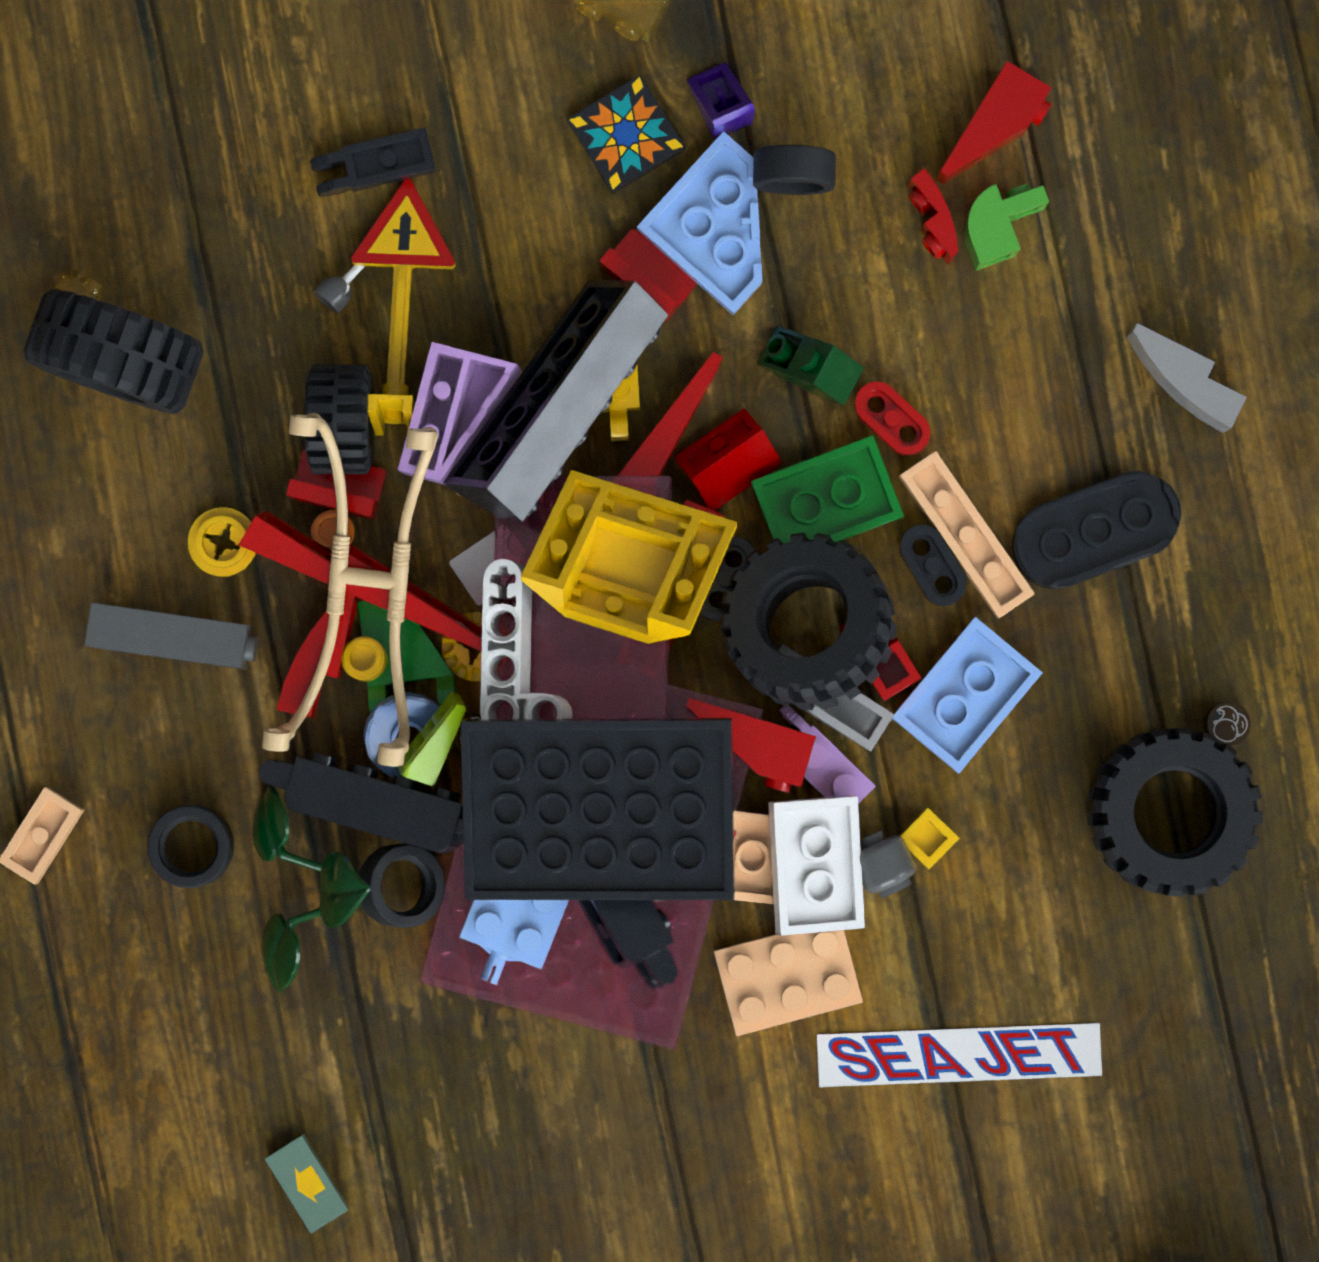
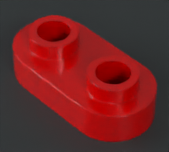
(894, 416)

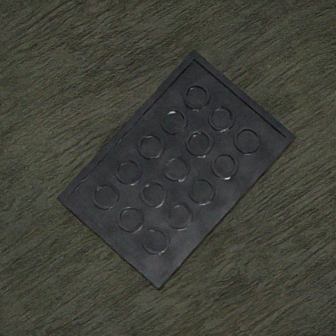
(598, 809)

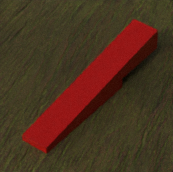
(660, 444)
(292, 548)

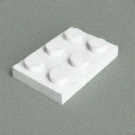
(816, 865)

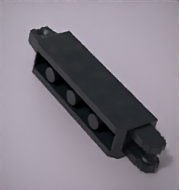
(369, 803)
(634, 935)

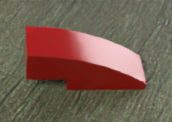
(308, 656)

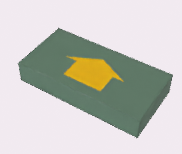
(307, 1183)

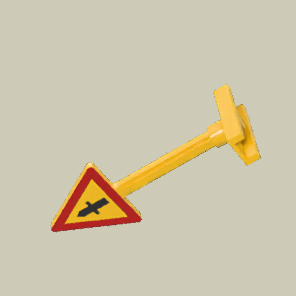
(403, 240)

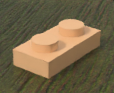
(41, 835)

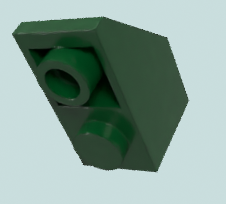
(811, 365)

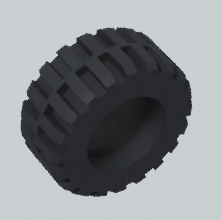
(113, 351)
(774, 578)
(1233, 812)

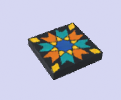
(626, 134)

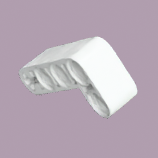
(515, 646)

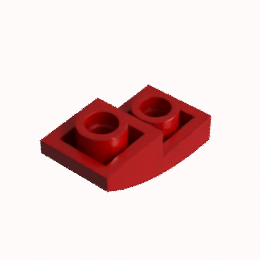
(939, 230)

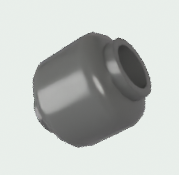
(885, 864)

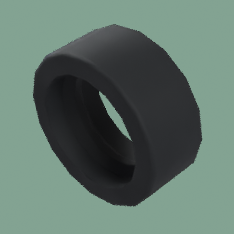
(794, 169)
(157, 844)
(431, 892)

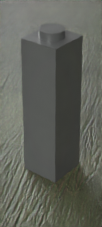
(170, 636)

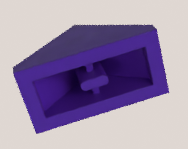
(721, 100)

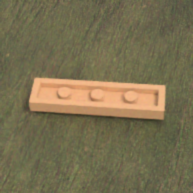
(966, 535)

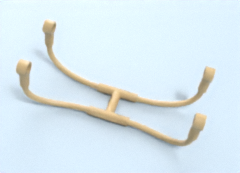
(340, 574)

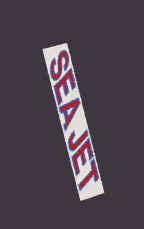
(959, 1055)

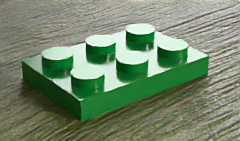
(829, 494)

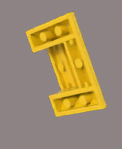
(627, 559)

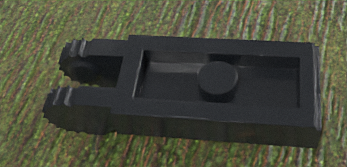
(377, 162)

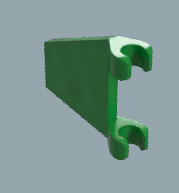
(418, 655)

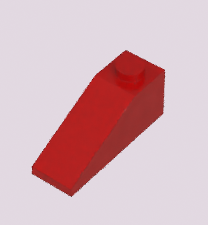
(1000, 119)
(764, 746)

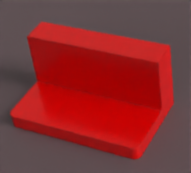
(643, 262)
(728, 459)
(319, 489)

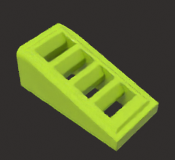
(433, 742)

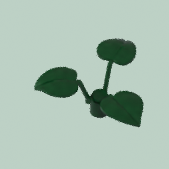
(340, 890)

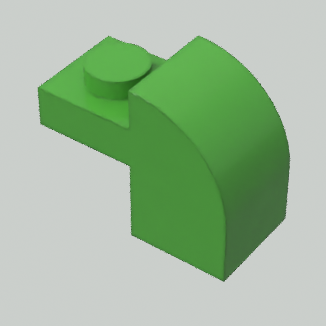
(989, 227)

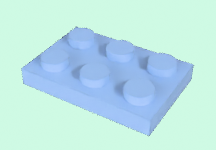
(966, 695)

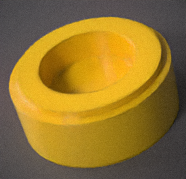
(364, 658)

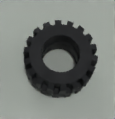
(341, 399)

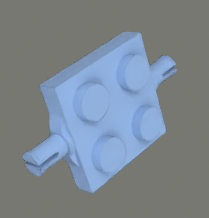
(512, 931)

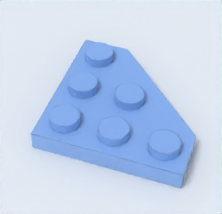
(713, 224)

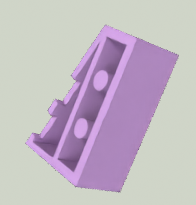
(457, 400)

